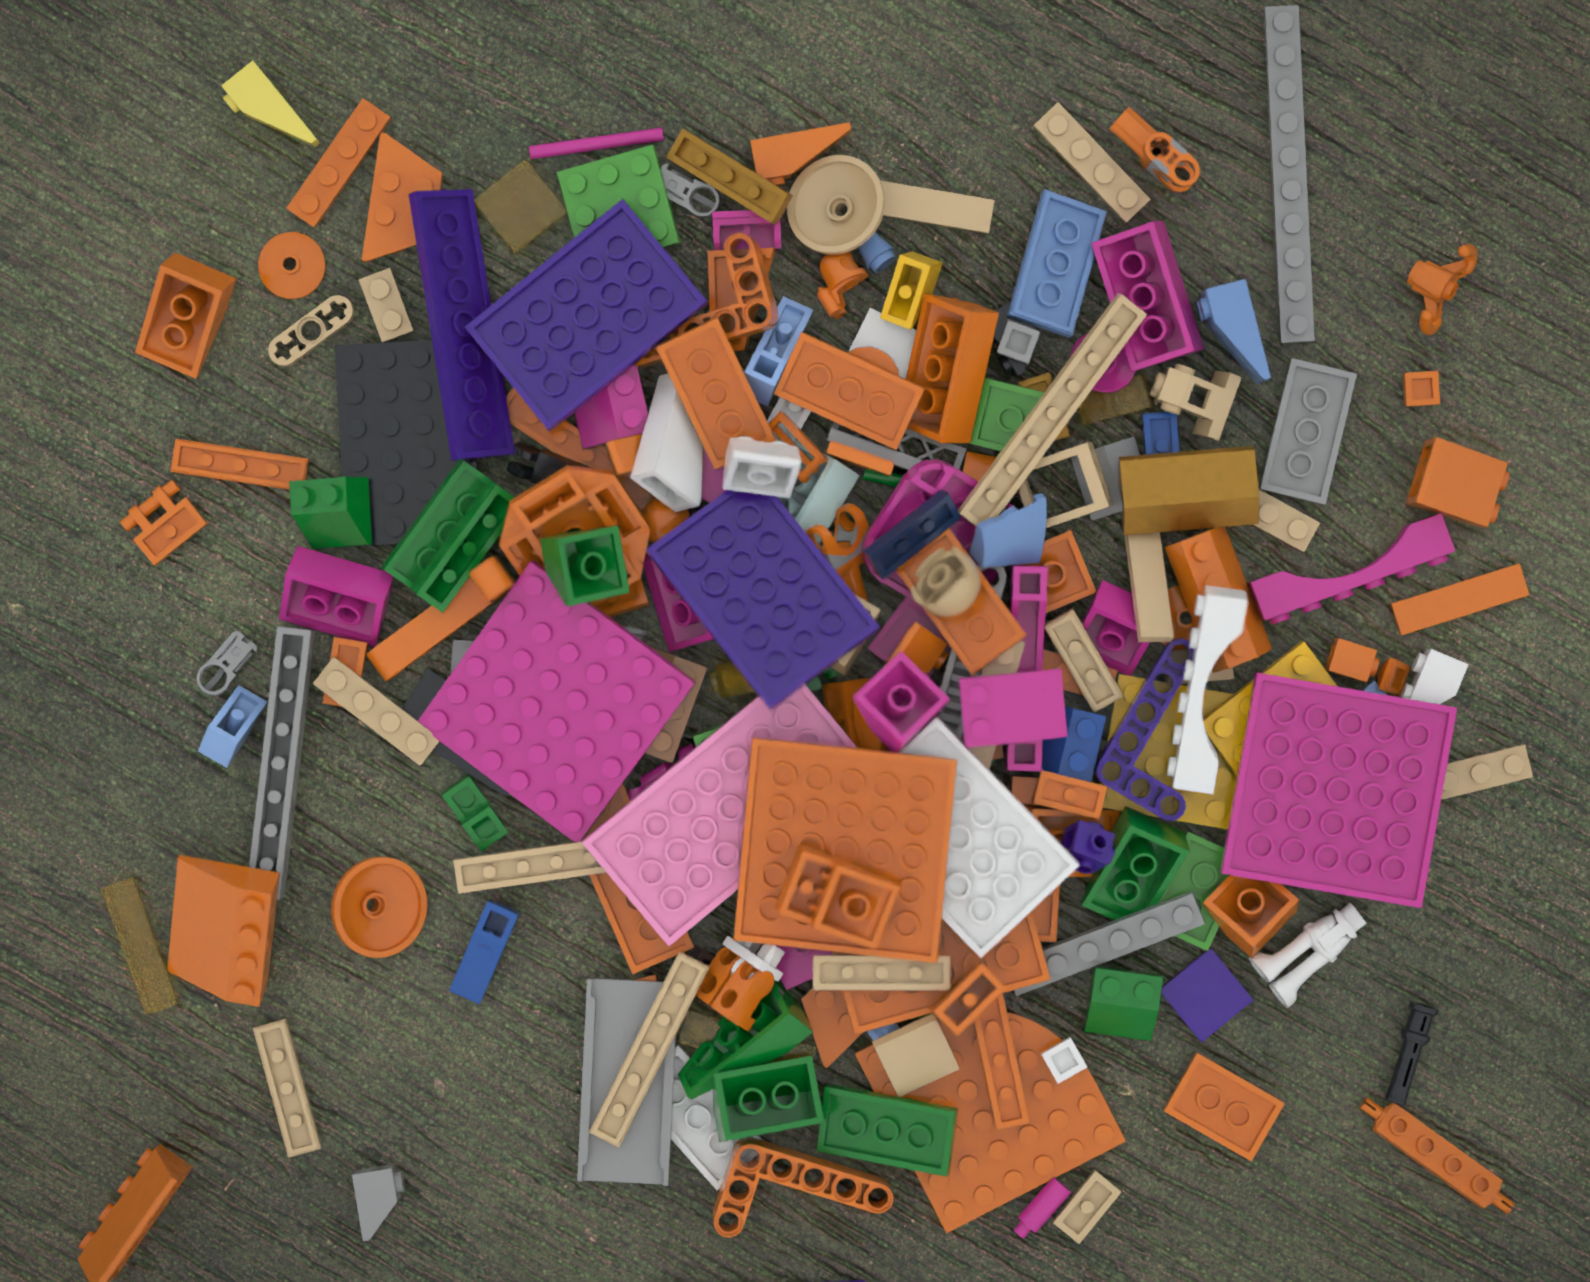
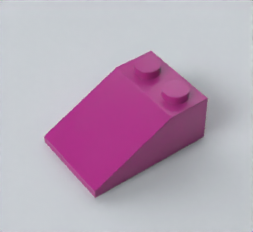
(1012, 707)

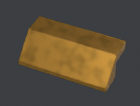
(1189, 490)

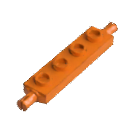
(1437, 1155)

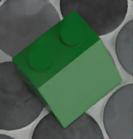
(332, 511)
(1123, 1002)

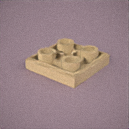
(915, 1055)

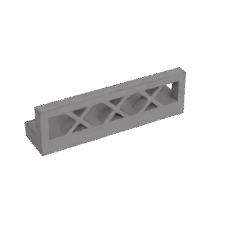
(899, 459)

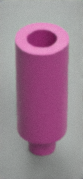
(1042, 1207)

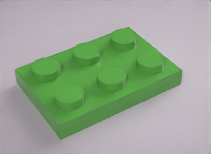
(1201, 875)

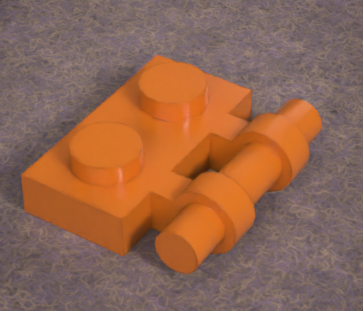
(168, 531)

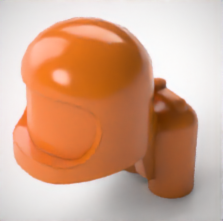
(840, 275)

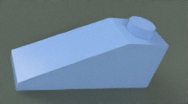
(775, 349)

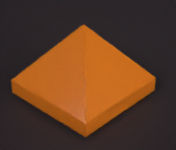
(1392, 676)

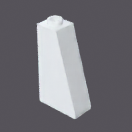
(669, 451)

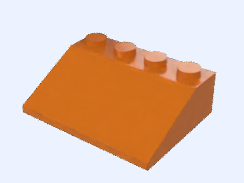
(223, 928)
(133, 1214)

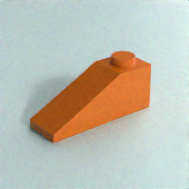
(789, 153)

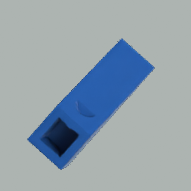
(484, 950)

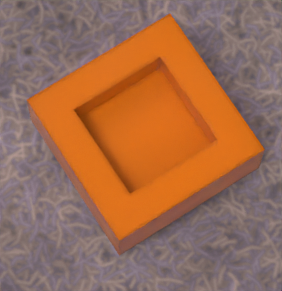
(1421, 388)

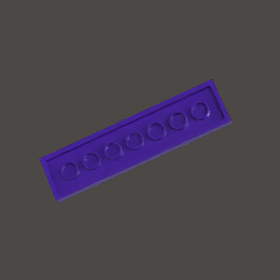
(455, 296)

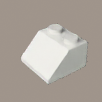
(761, 467)

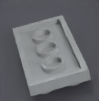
(1307, 431)

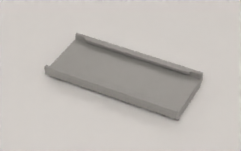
(612, 1022)

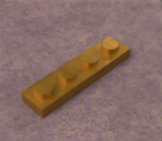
(729, 176)

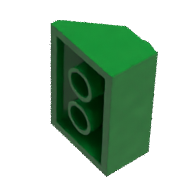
(766, 1099)

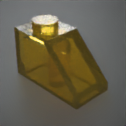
(729, 681)

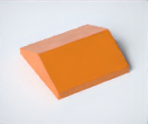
(1067, 573)

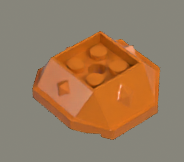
(571, 500)

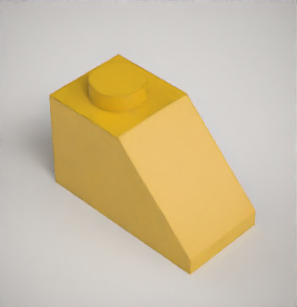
(912, 278)

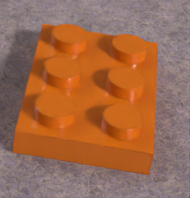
(1223, 1106)

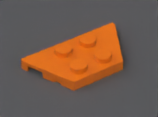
(389, 214)
(829, 1022)

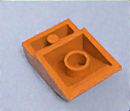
(837, 897)

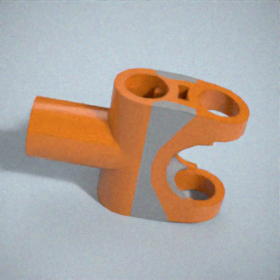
(1144, 138)
(845, 547)

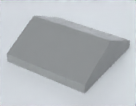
(1109, 462)

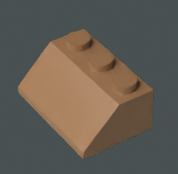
(670, 737)

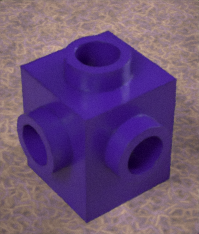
(1089, 845)

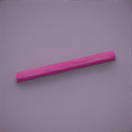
(596, 143)

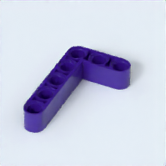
(1142, 732)

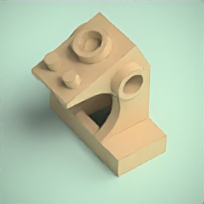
(1175, 386)

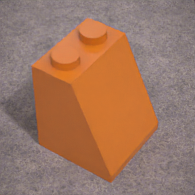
(1457, 483)

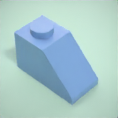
(232, 726)

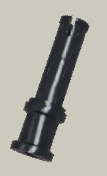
(1415, 1036)

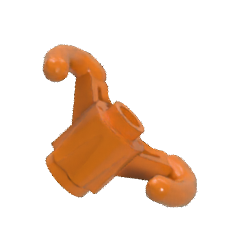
(1439, 284)

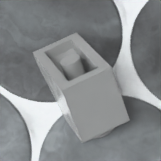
(376, 1194)

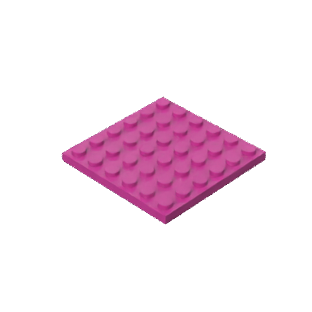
(555, 703)
(1338, 790)

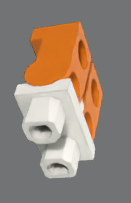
(740, 979)

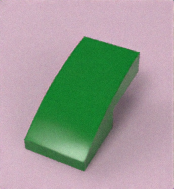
(474, 812)

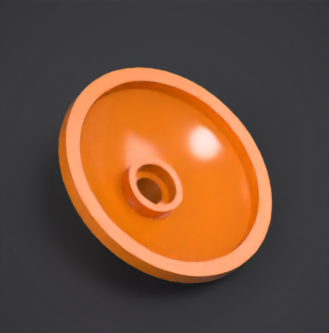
(396, 912)

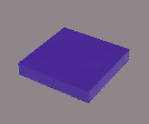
(1205, 994)

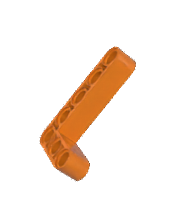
(747, 300)
(484, 588)
(792, 1177)

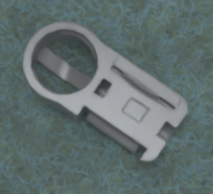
(683, 189)
(230, 659)

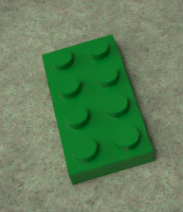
(887, 1129)

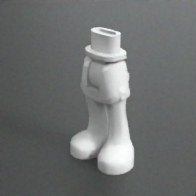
(1325, 937)

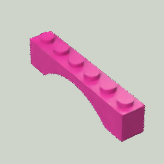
(1417, 543)
(1028, 607)

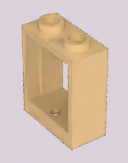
(1093, 475)

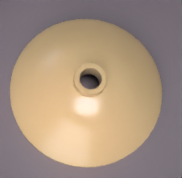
(820, 195)

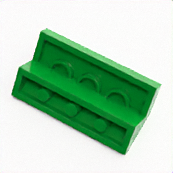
(450, 535)

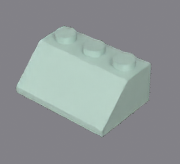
(821, 495)

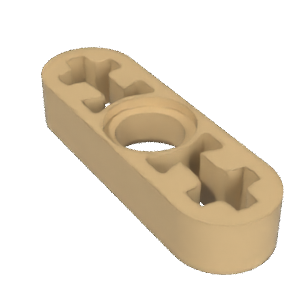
(296, 352)

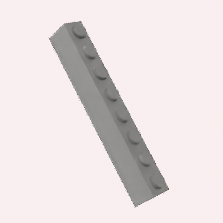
(282, 752)

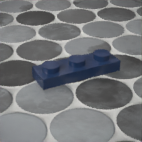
(912, 534)

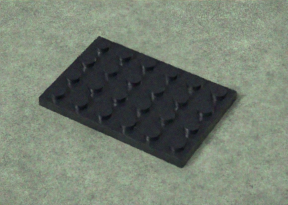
(392, 430)

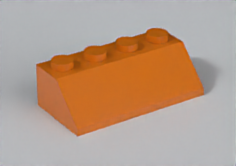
(951, 365)
(1213, 562)

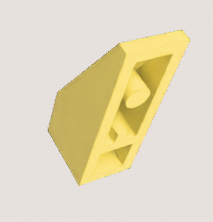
(261, 101)

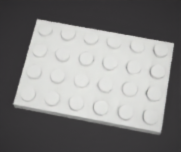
(997, 852)

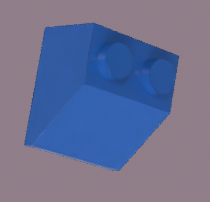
(1077, 752)

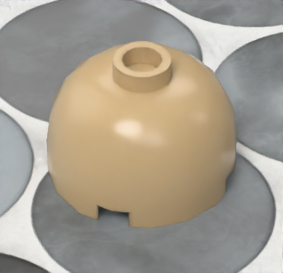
(947, 583)

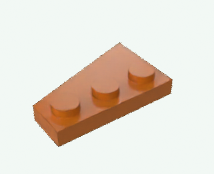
(722, 288)

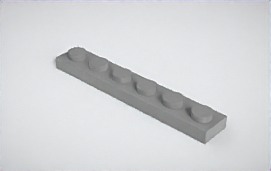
(1120, 937)

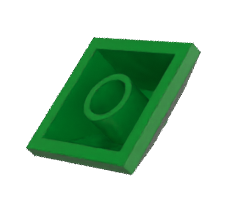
(586, 564)

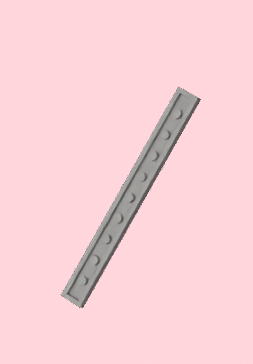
(1289, 174)

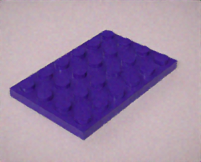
(586, 315)
(763, 592)

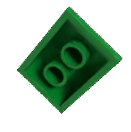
(1141, 868)

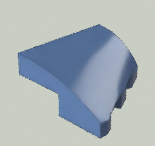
(1012, 537)

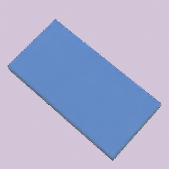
(1056, 263)

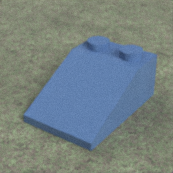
(1233, 323)

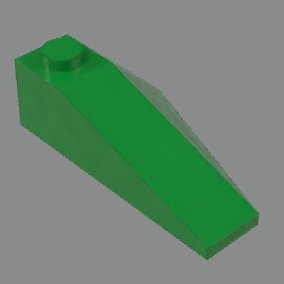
(776, 1031)

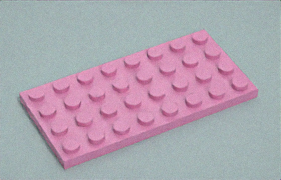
(683, 835)

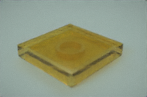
(520, 206)

